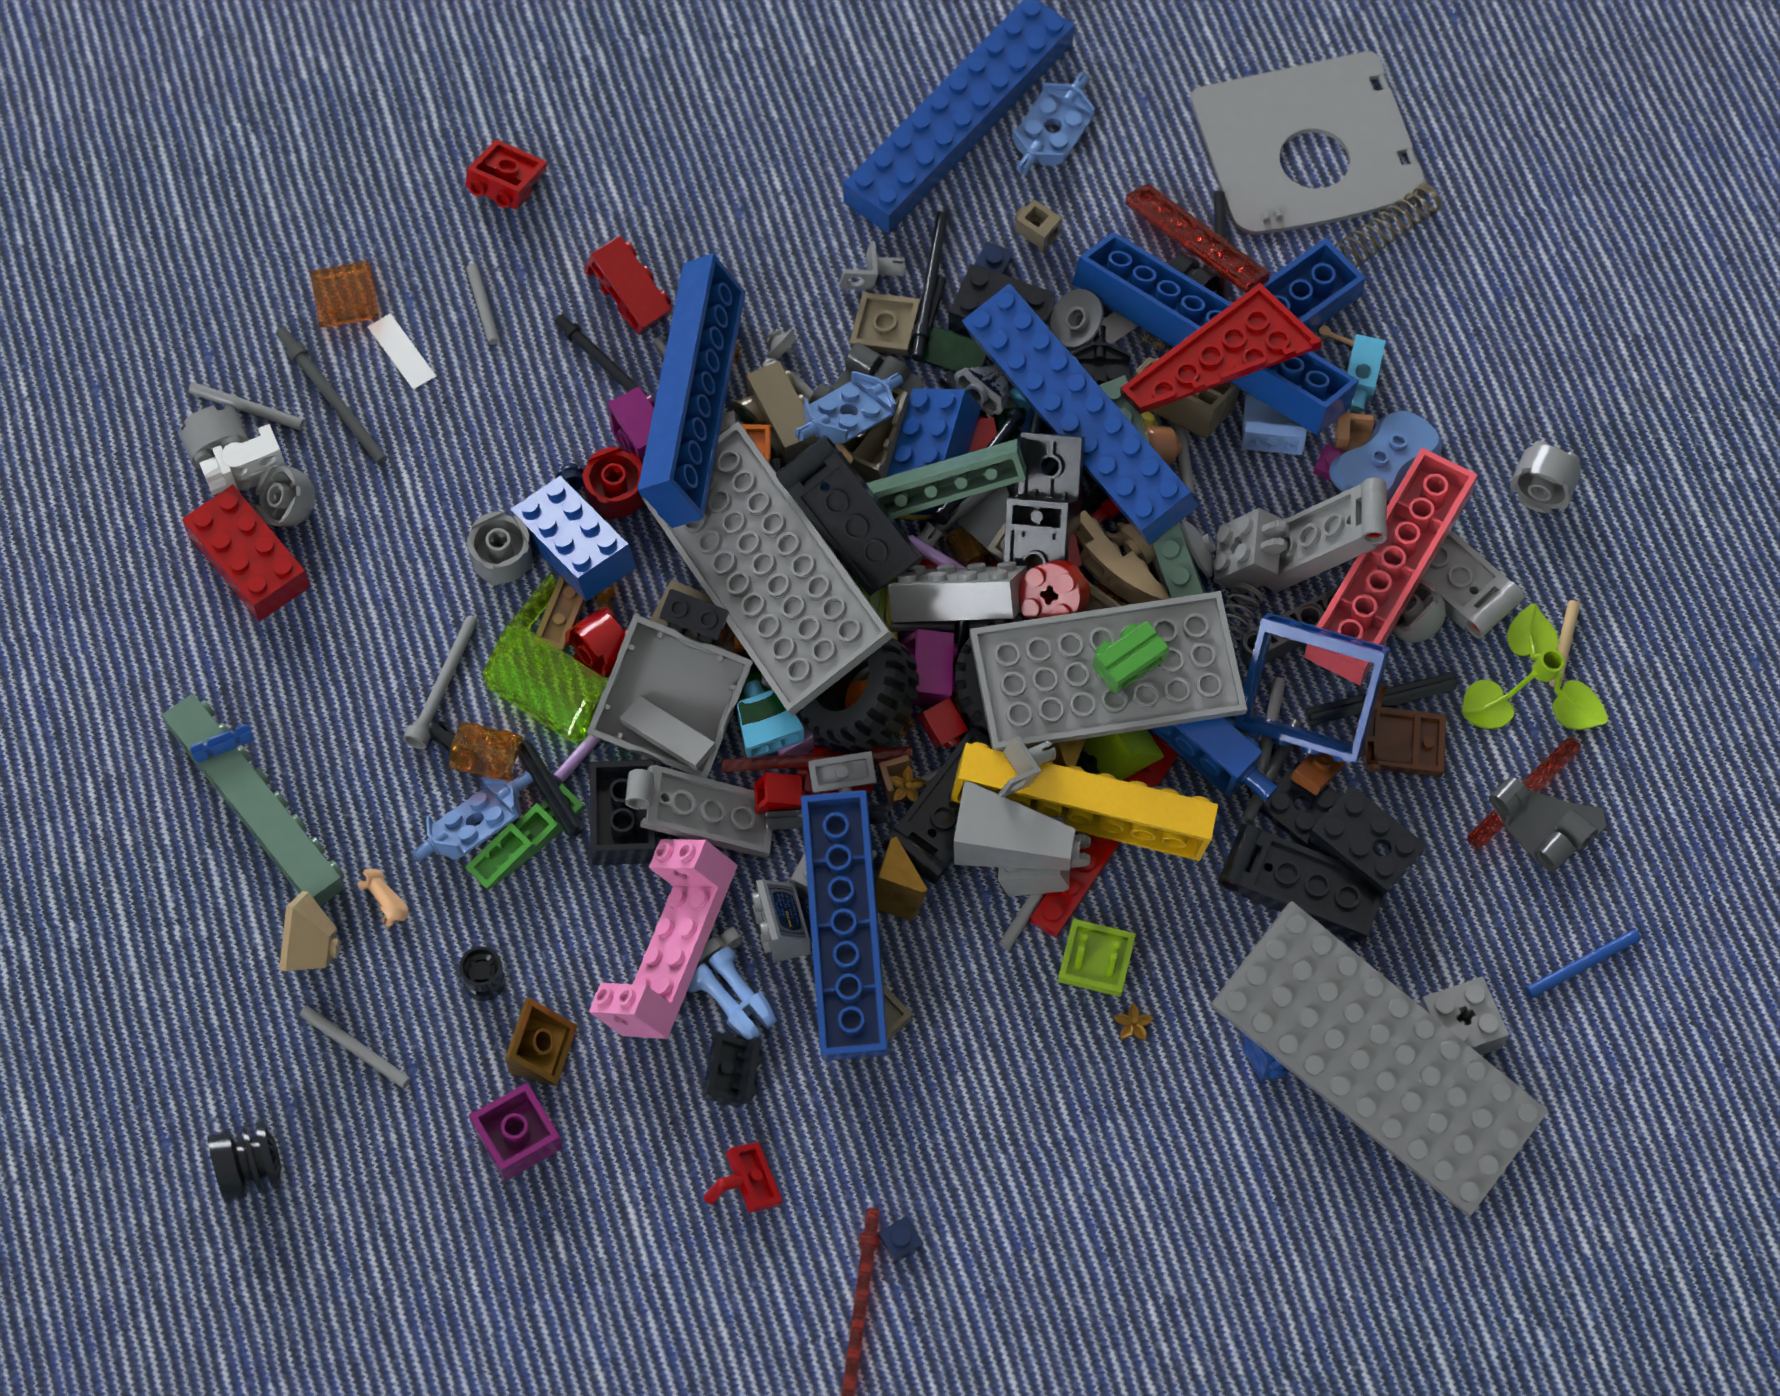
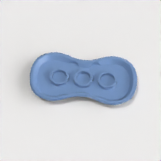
(1386, 453)

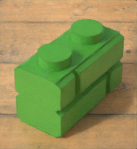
(1130, 656)

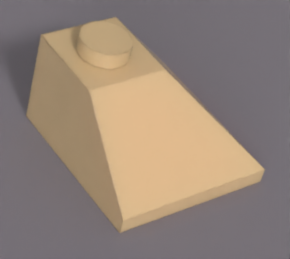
(307, 936)

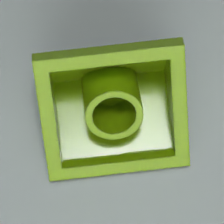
(1123, 752)

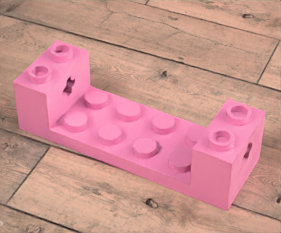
(653, 1000)

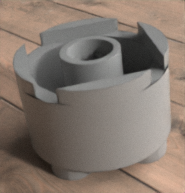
(210, 429)
(1546, 477)
(500, 548)

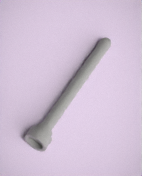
(418, 733)

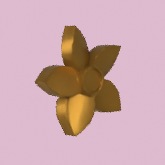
(906, 785)
(1133, 1023)

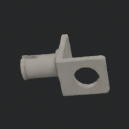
(875, 266)
(1025, 763)

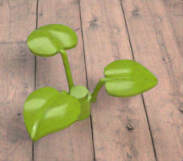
(1535, 636)

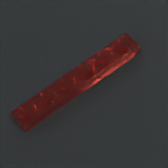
(1197, 238)

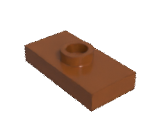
(1316, 772)

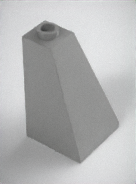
(1009, 835)

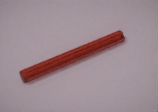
(1535, 781)

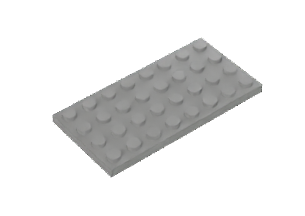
(1043, 683)

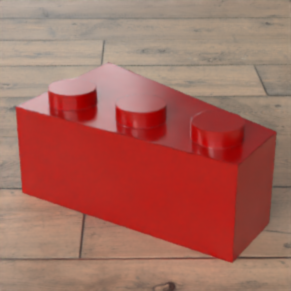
(629, 284)

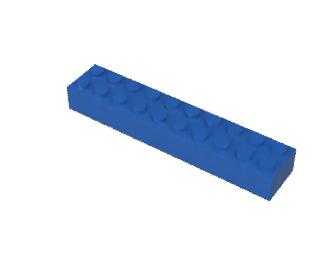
(958, 114)
(1176, 306)
(692, 392)
(1076, 406)

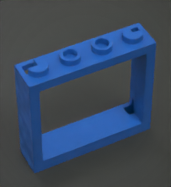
(1286, 734)

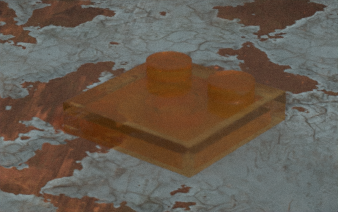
(344, 294)

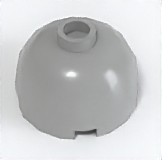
(284, 496)
(1422, 615)

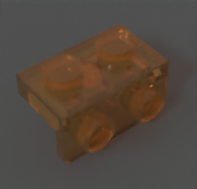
(484, 751)

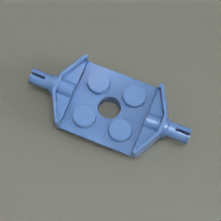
(1056, 105)
(864, 397)
(493, 805)

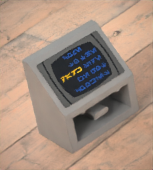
(780, 920)

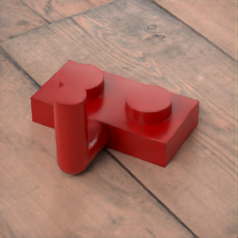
(750, 1176)

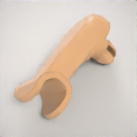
(390, 903)

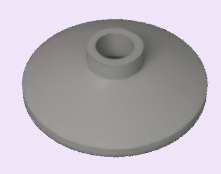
(1068, 314)
(1200, 547)

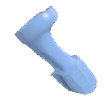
(751, 1003)

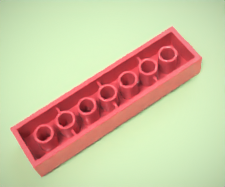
(1388, 576)

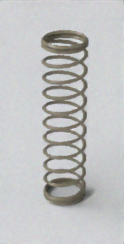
(1429, 189)

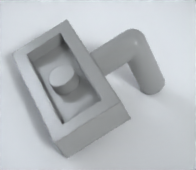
(842, 772)

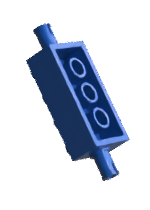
(1219, 754)

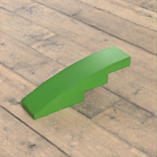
(519, 842)

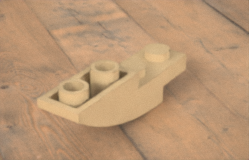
(1121, 574)

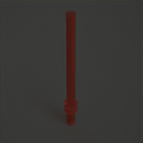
(879, 755)
(868, 1244)

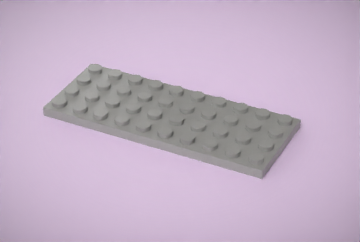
(776, 577)
(1379, 1058)

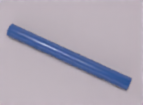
(1582, 963)

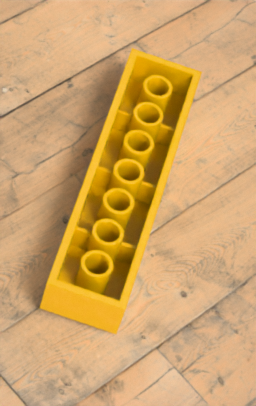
(1098, 803)

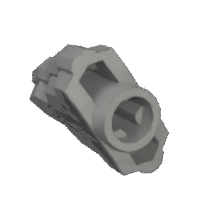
(986, 386)

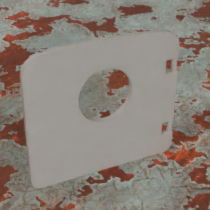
(1256, 115)

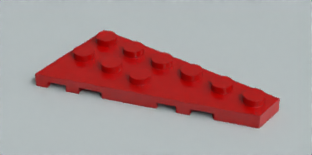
(1235, 343)

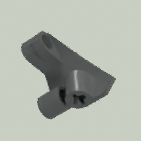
(1545, 825)

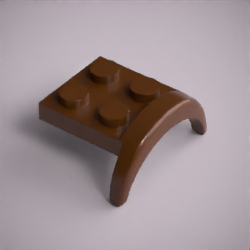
(1405, 741)

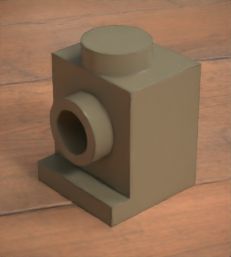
(1038, 224)

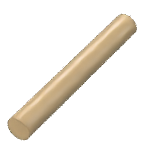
(1567, 633)

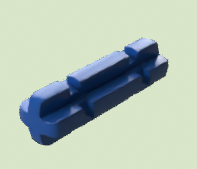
(222, 743)

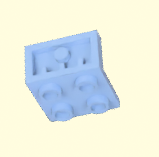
(1269, 430)

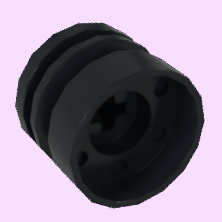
(244, 1161)

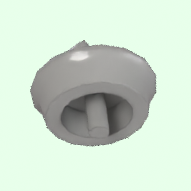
(780, 343)

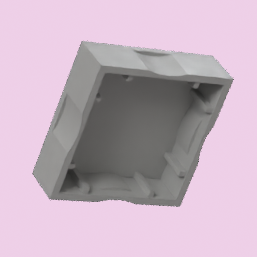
(677, 675)

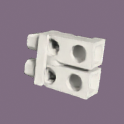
(242, 462)

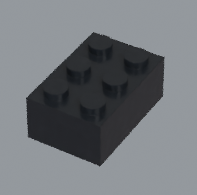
(982, 284)
(613, 825)

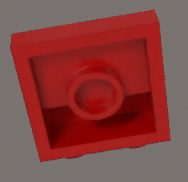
(504, 174)

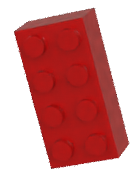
(246, 553)

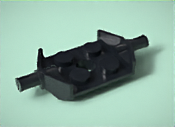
(1103, 359)

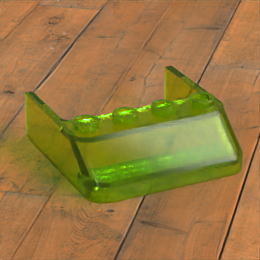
(541, 676)

